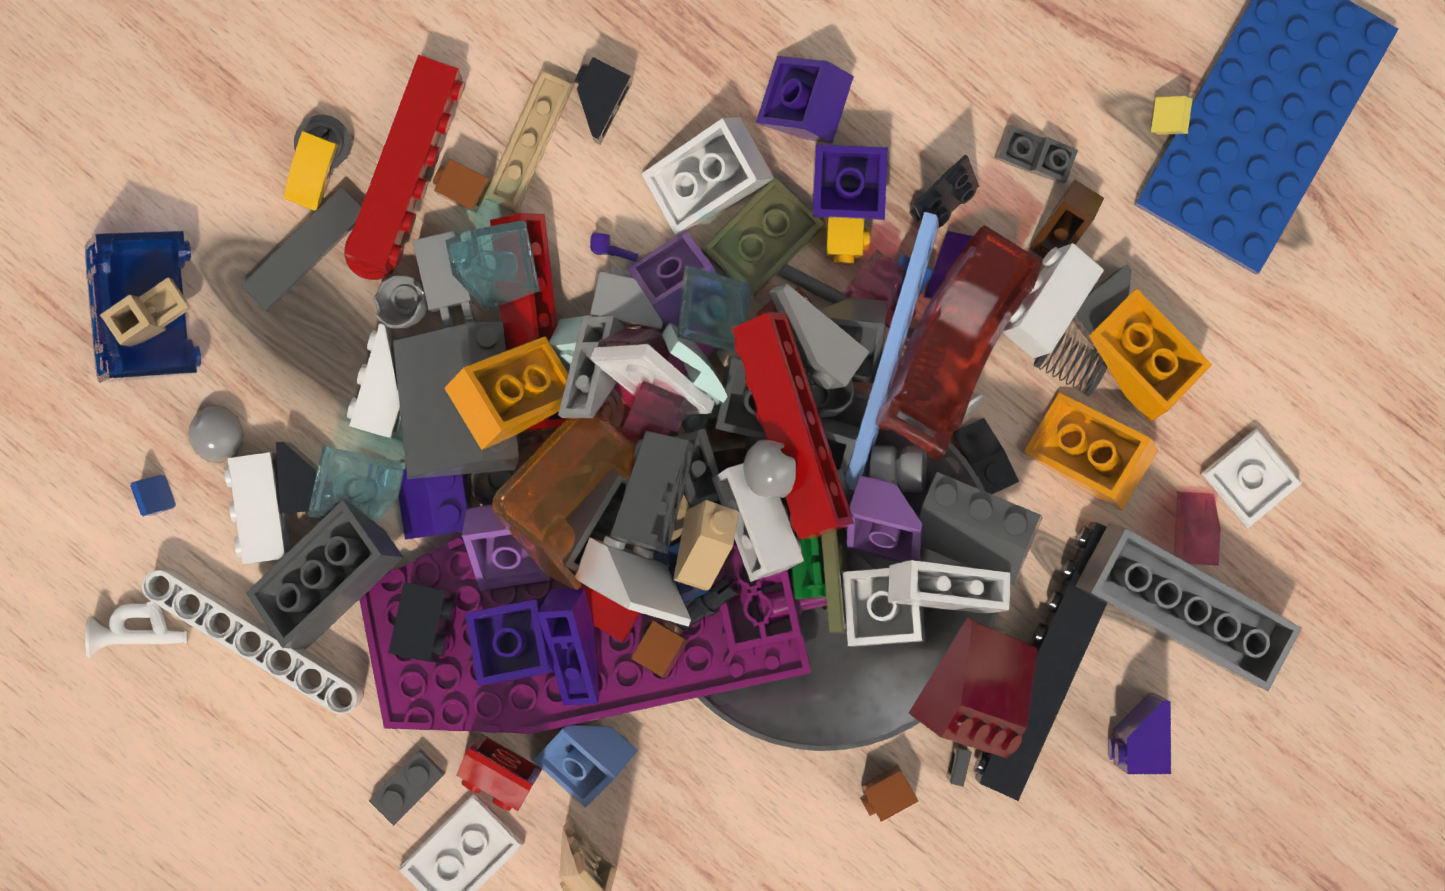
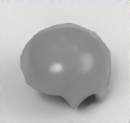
(400, 301)
(215, 434)
(769, 470)

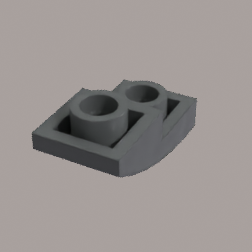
(1036, 154)

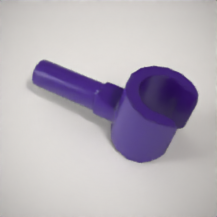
(601, 246)

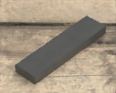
(303, 250)

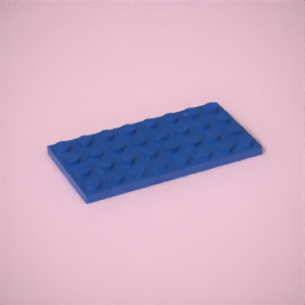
(1265, 123)

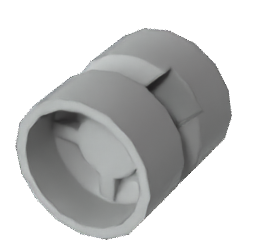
(903, 467)

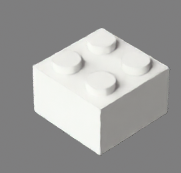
(871, 616)

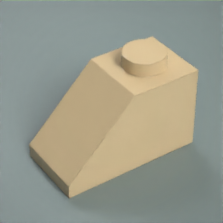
(705, 543)

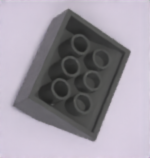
(432, 427)

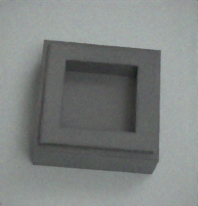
(958, 765)

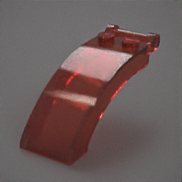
(957, 339)

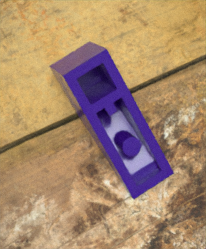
(571, 644)

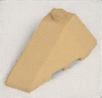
(582, 862)

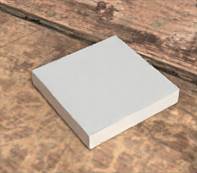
(1251, 478)

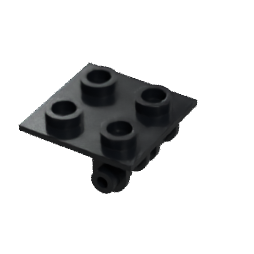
(946, 194)

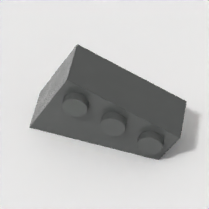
(654, 492)

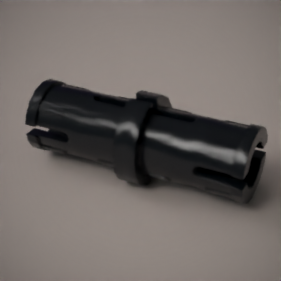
(710, 602)

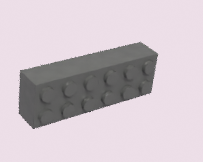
(1188, 606)

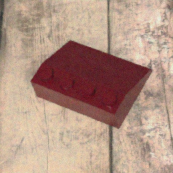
(980, 690)

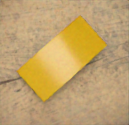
(309, 171)

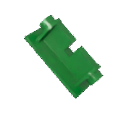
(809, 574)

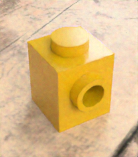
(846, 240)

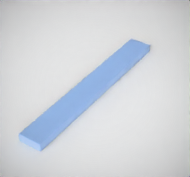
(893, 348)

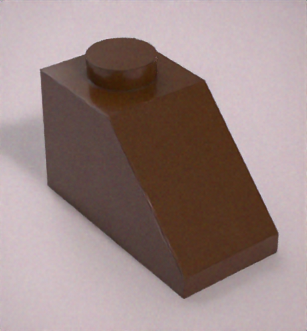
(1068, 219)

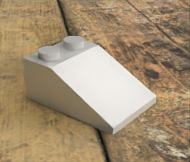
(707, 174)
(632, 579)

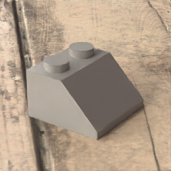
(623, 298)

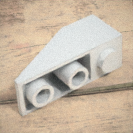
(378, 399)

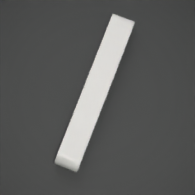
(235, 639)

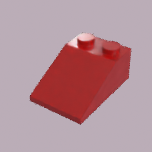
(498, 772)

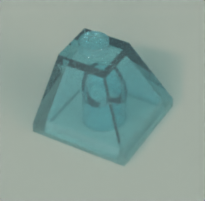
(494, 263)
(712, 308)
(360, 478)

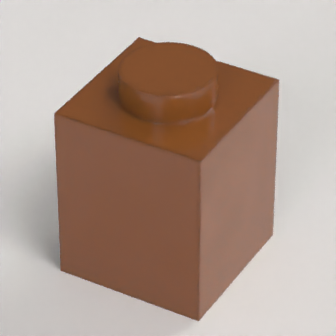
(461, 185)
(660, 647)
(888, 794)

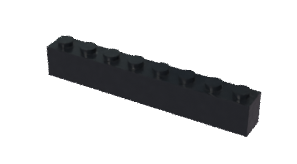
(1060, 651)

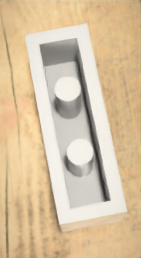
(1054, 300)
(256, 508)
(761, 528)
(949, 587)

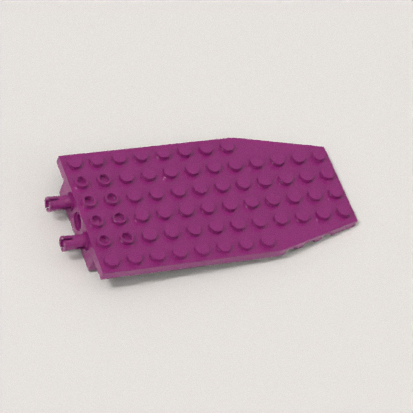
(743, 645)

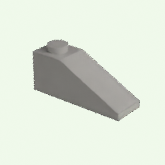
(821, 343)
(586, 382)

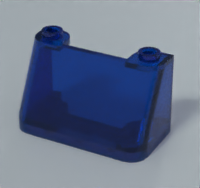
(132, 266)

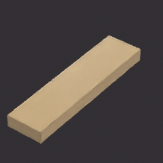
(529, 141)

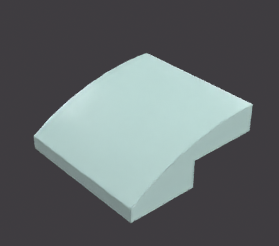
(696, 363)

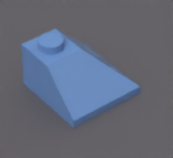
(585, 759)

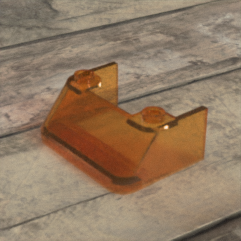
(556, 482)

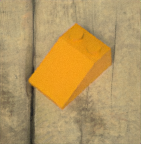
(1148, 355)
(509, 391)
(1091, 450)

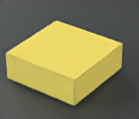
(1171, 115)

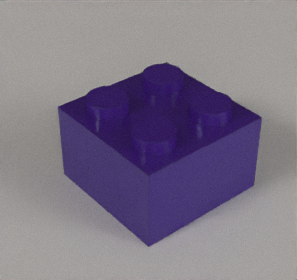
(508, 643)

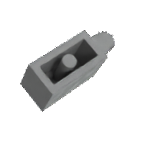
(439, 284)

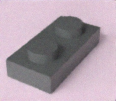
(407, 787)

